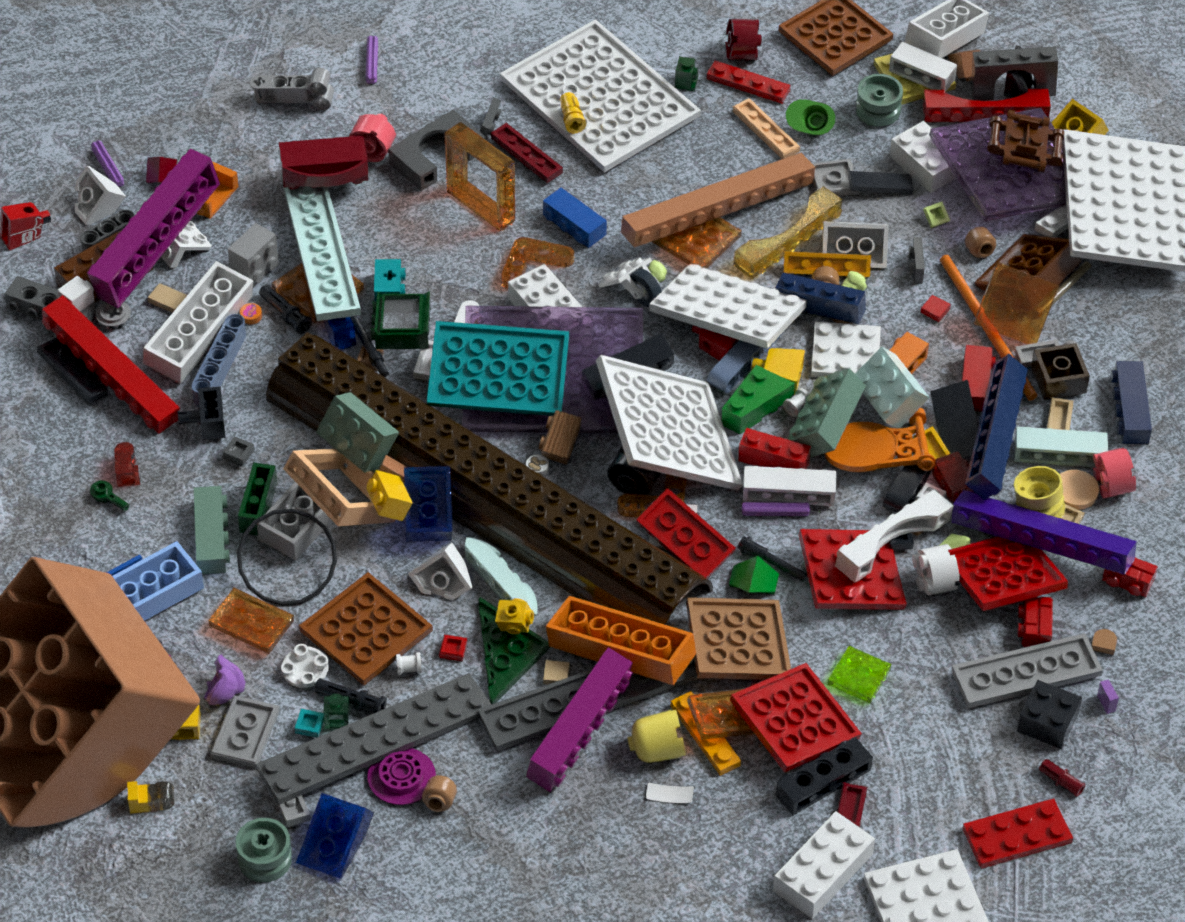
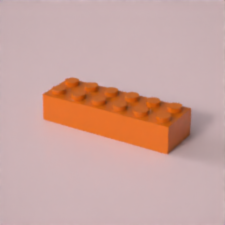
(591, 628)

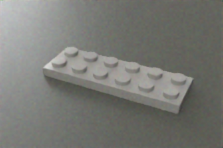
(1018, 670)

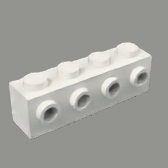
(789, 485)

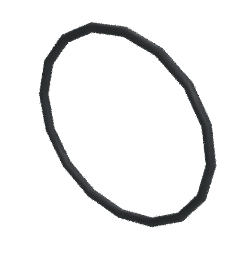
(293, 602)

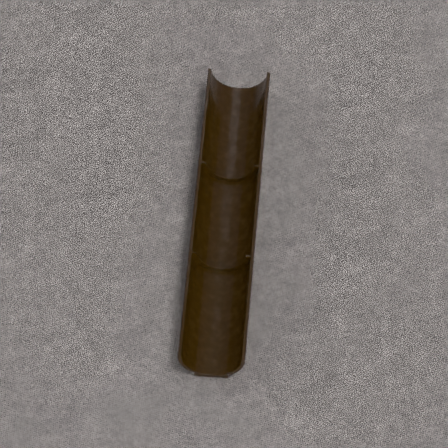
(493, 490)

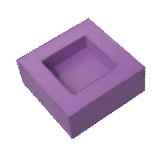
(1107, 696)

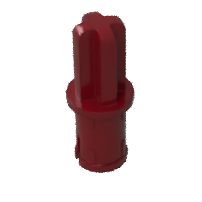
(1062, 777)

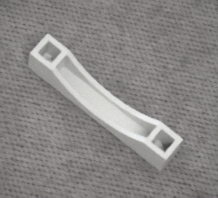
(924, 514)

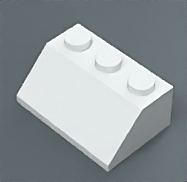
(857, 239)

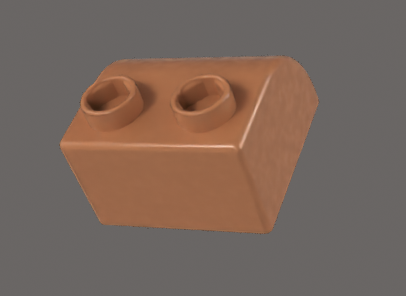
(80, 693)

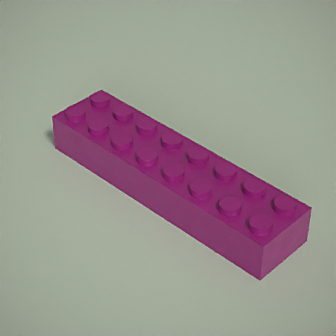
(153, 228)

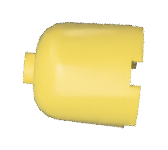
(656, 737)

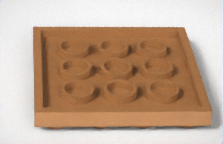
(738, 638)

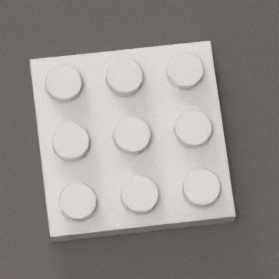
(842, 347)

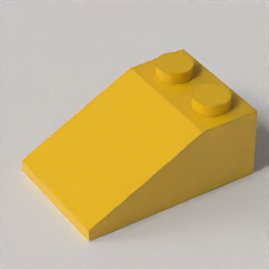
(1079, 118)

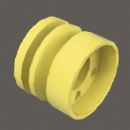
(1040, 490)

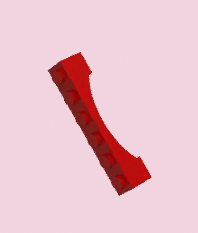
(948, 108)

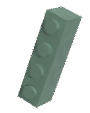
(209, 529)

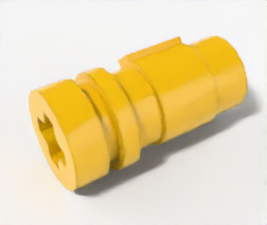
(572, 115)

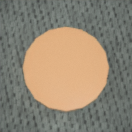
(1079, 489)

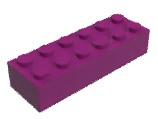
(579, 720)

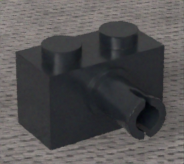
(208, 415)

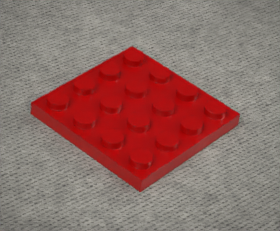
(1005, 572)
(834, 589)
(794, 716)

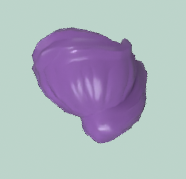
(226, 682)

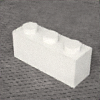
(922, 67)

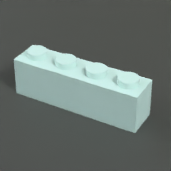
(1058, 446)

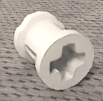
(796, 403)
(408, 663)

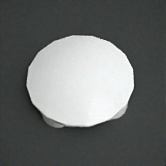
(304, 666)

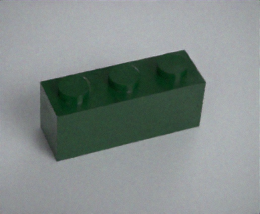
(257, 495)

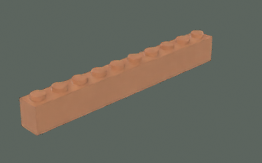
(717, 200)

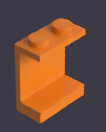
(228, 184)

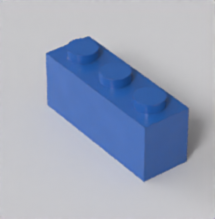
(574, 217)

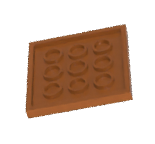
(835, 33)
(365, 628)

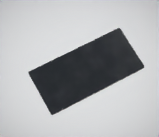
(955, 417)

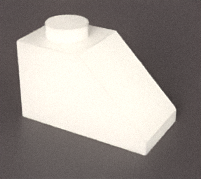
(96, 196)
(443, 574)

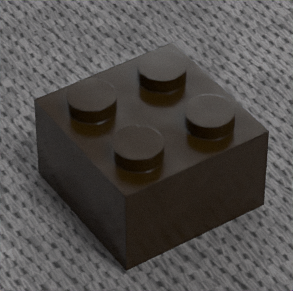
(1060, 371)

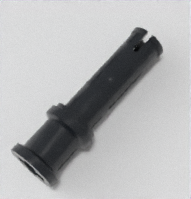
(291, 314)
(361, 700)

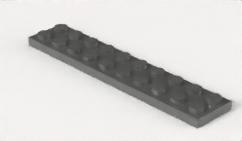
(539, 709)
(372, 739)

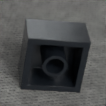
(1049, 714)

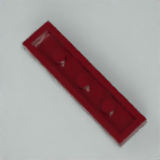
(526, 152)

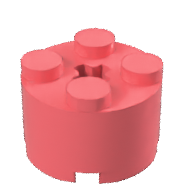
(377, 135)
(1114, 472)

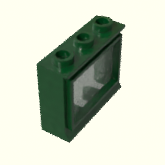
(401, 321)

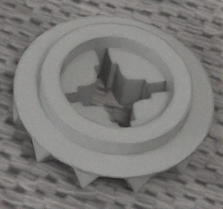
(105, 310)

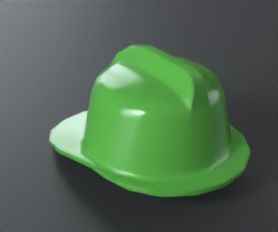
(810, 117)

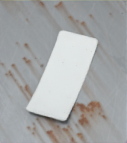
(669, 794)

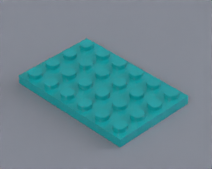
(498, 368)

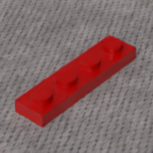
(748, 82)

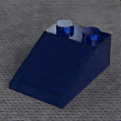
(431, 504)
(334, 835)

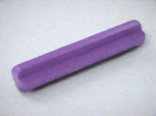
(371, 59)
(107, 163)
(775, 509)

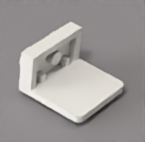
(188, 239)

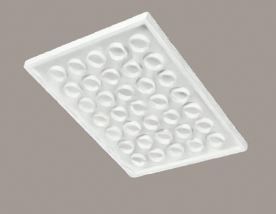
(618, 93)
(1125, 200)

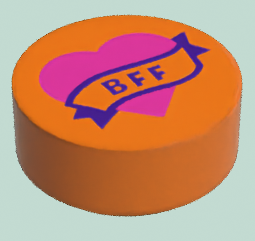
(251, 312)

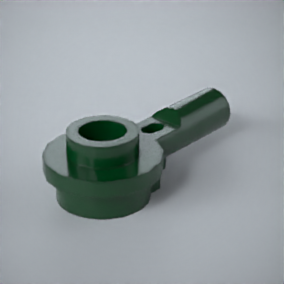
(103, 492)

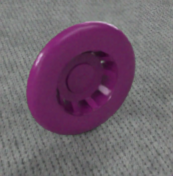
(401, 771)

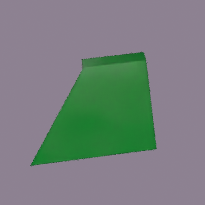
(754, 576)

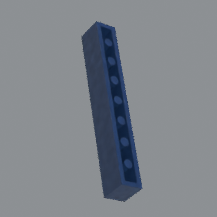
(996, 427)

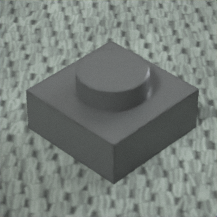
(238, 450)

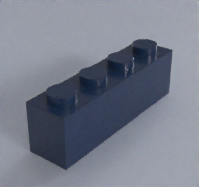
(825, 298)
(1132, 402)

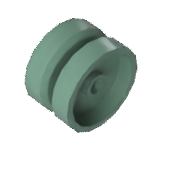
(879, 100)
(263, 850)

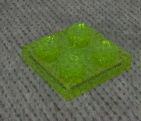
(859, 674)

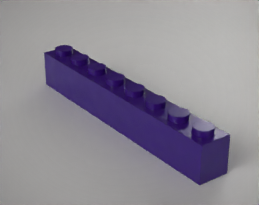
(1044, 532)

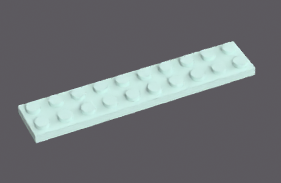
(322, 253)

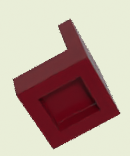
(159, 168)

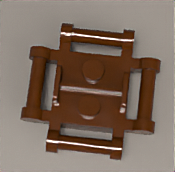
(1025, 142)

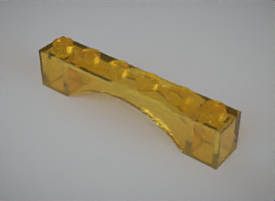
(759, 254)

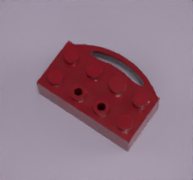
(323, 162)

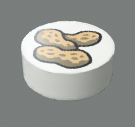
(538, 463)

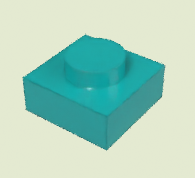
(309, 723)

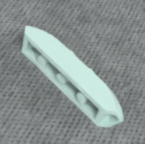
(495, 572)

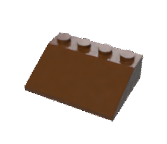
(1038, 256)

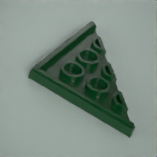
(506, 654)

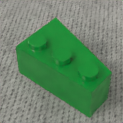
(755, 398)

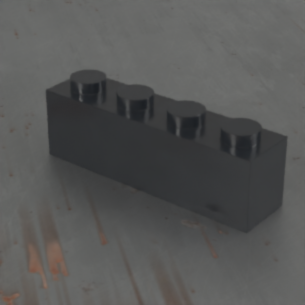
(649, 353)

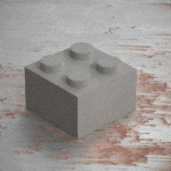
(254, 253)

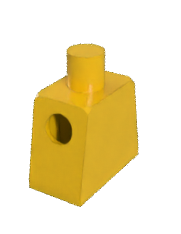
(783, 362)

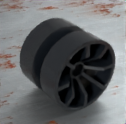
(629, 478)

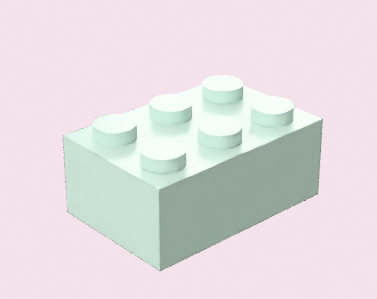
(891, 388)

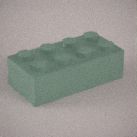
(827, 411)

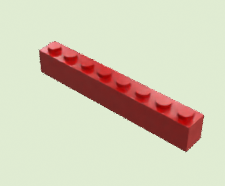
(110, 364)

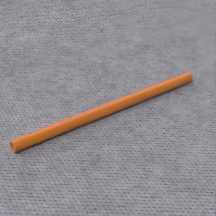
(974, 305)

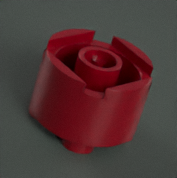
(742, 39)

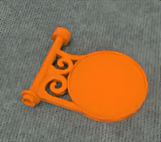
(874, 446)

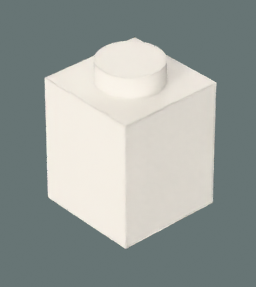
(78, 293)

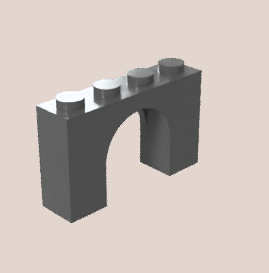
(990, 65)
(408, 156)

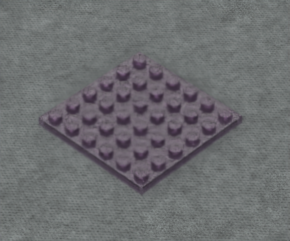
(997, 188)

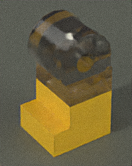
(150, 797)

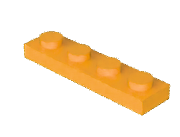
(809, 261)
(716, 749)

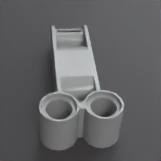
(295, 89)

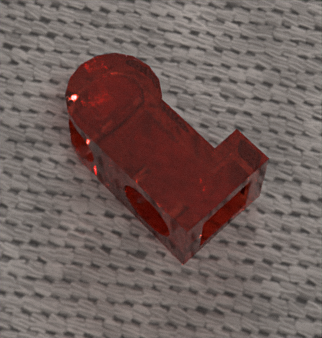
(125, 469)

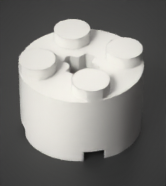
(936, 570)

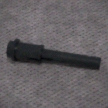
(754, 549)

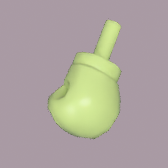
(657, 270)
(855, 280)

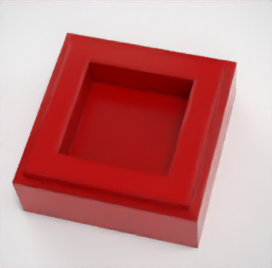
(935, 308)
(453, 648)

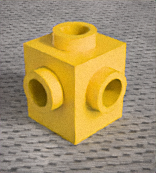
(514, 616)

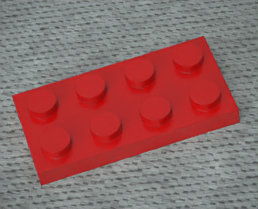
(685, 534)
(1017, 833)

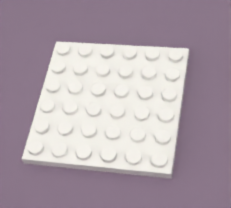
(668, 423)

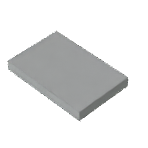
(245, 731)

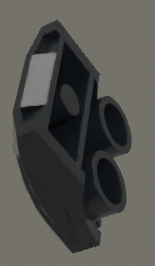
(1017, 82)

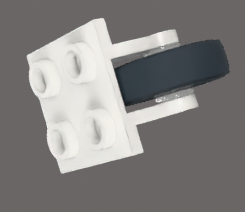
(640, 283)

